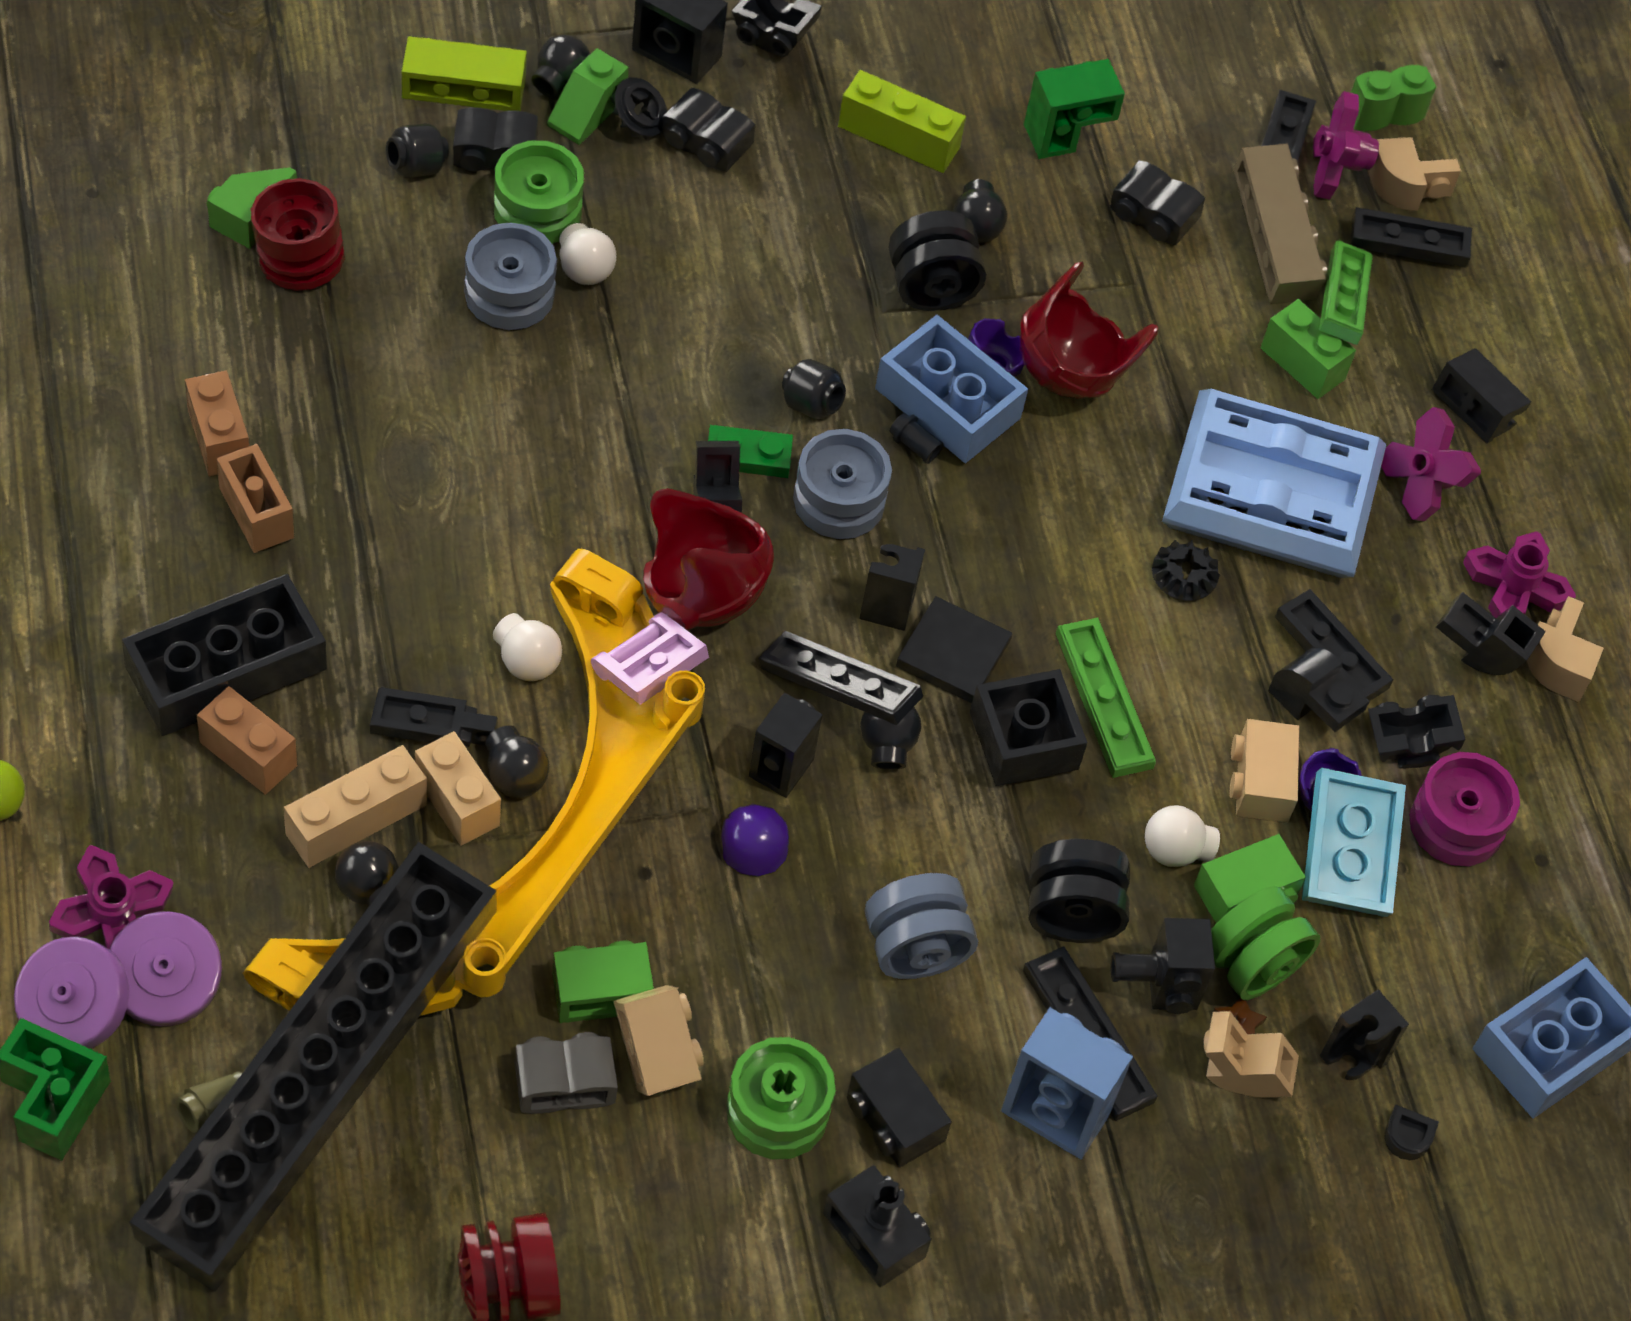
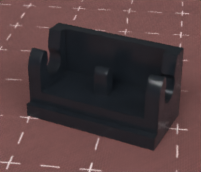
(1480, 394)
(892, 588)
(1366, 1033)

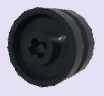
(937, 260)
(1079, 891)

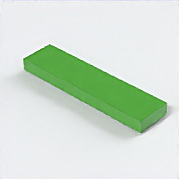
(1346, 292)
(1105, 697)

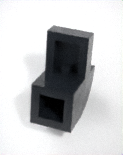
(718, 472)
(1490, 643)
(1318, 685)

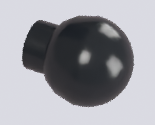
(557, 62)
(983, 208)
(890, 741)
(516, 763)
(364, 870)

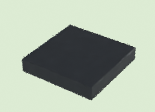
(953, 649)

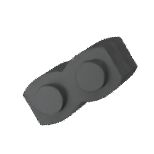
(565, 1073)

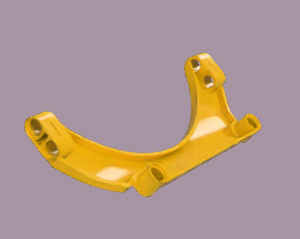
(621, 754)

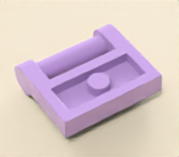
(650, 657)

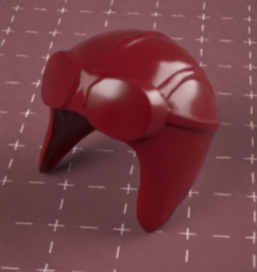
(1073, 346)
(705, 560)

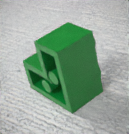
(1066, 101)
(60, 1085)

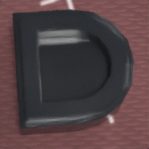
(1409, 1133)

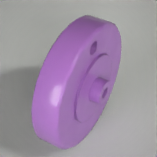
(169, 967)
(73, 990)

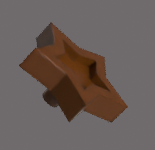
(1247, 1018)

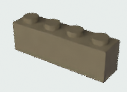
(1280, 223)

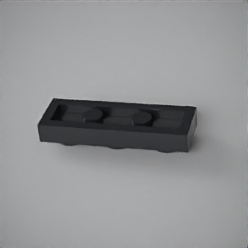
(1411, 237)
(1317, 627)

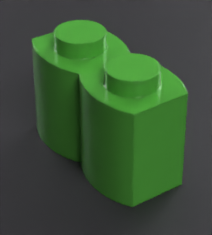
(1393, 97)

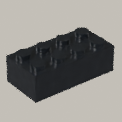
(242, 642)

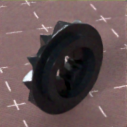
(633, 92)
(1169, 575)

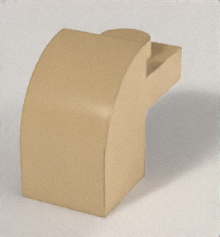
(1406, 180)
(1562, 659)
(1249, 1062)

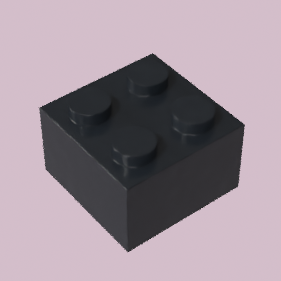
(680, 34)
(1028, 727)

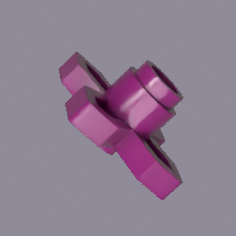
(1341, 146)
(1429, 464)
(1519, 575)
(105, 885)

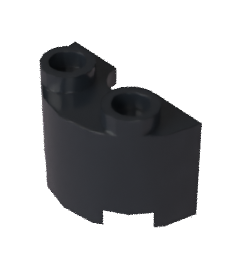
(774, 23)
(1417, 733)

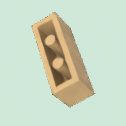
(355, 806)

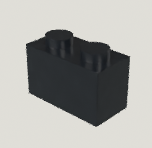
(785, 744)
(898, 1108)

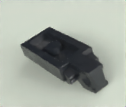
(428, 717)

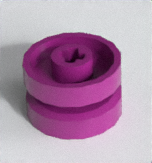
(1464, 809)

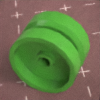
(539, 187)
(1262, 942)
(780, 1098)

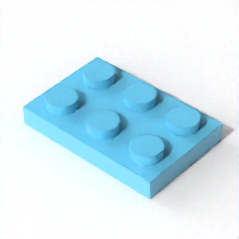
(1354, 842)

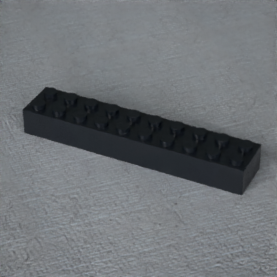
(314, 1067)

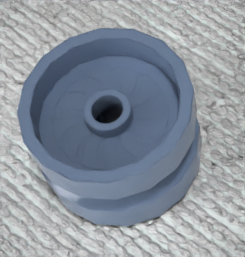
(510, 276)
(842, 483)
(921, 926)

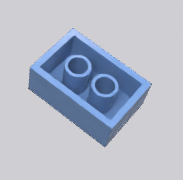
(951, 388)
(1557, 1037)
(1066, 1082)

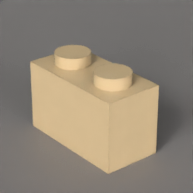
(1266, 770)
(459, 788)
(659, 1039)

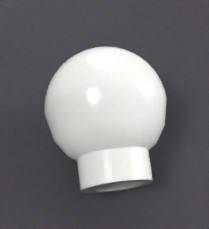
(586, 254)
(528, 647)
(1180, 837)

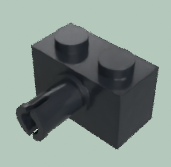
(1175, 968)
(878, 1225)

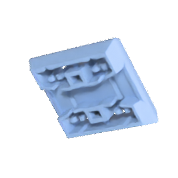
(1279, 472)

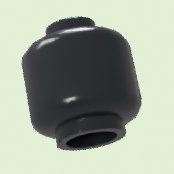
(417, 150)
(813, 389)

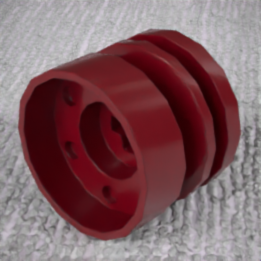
(298, 234)
(510, 1269)

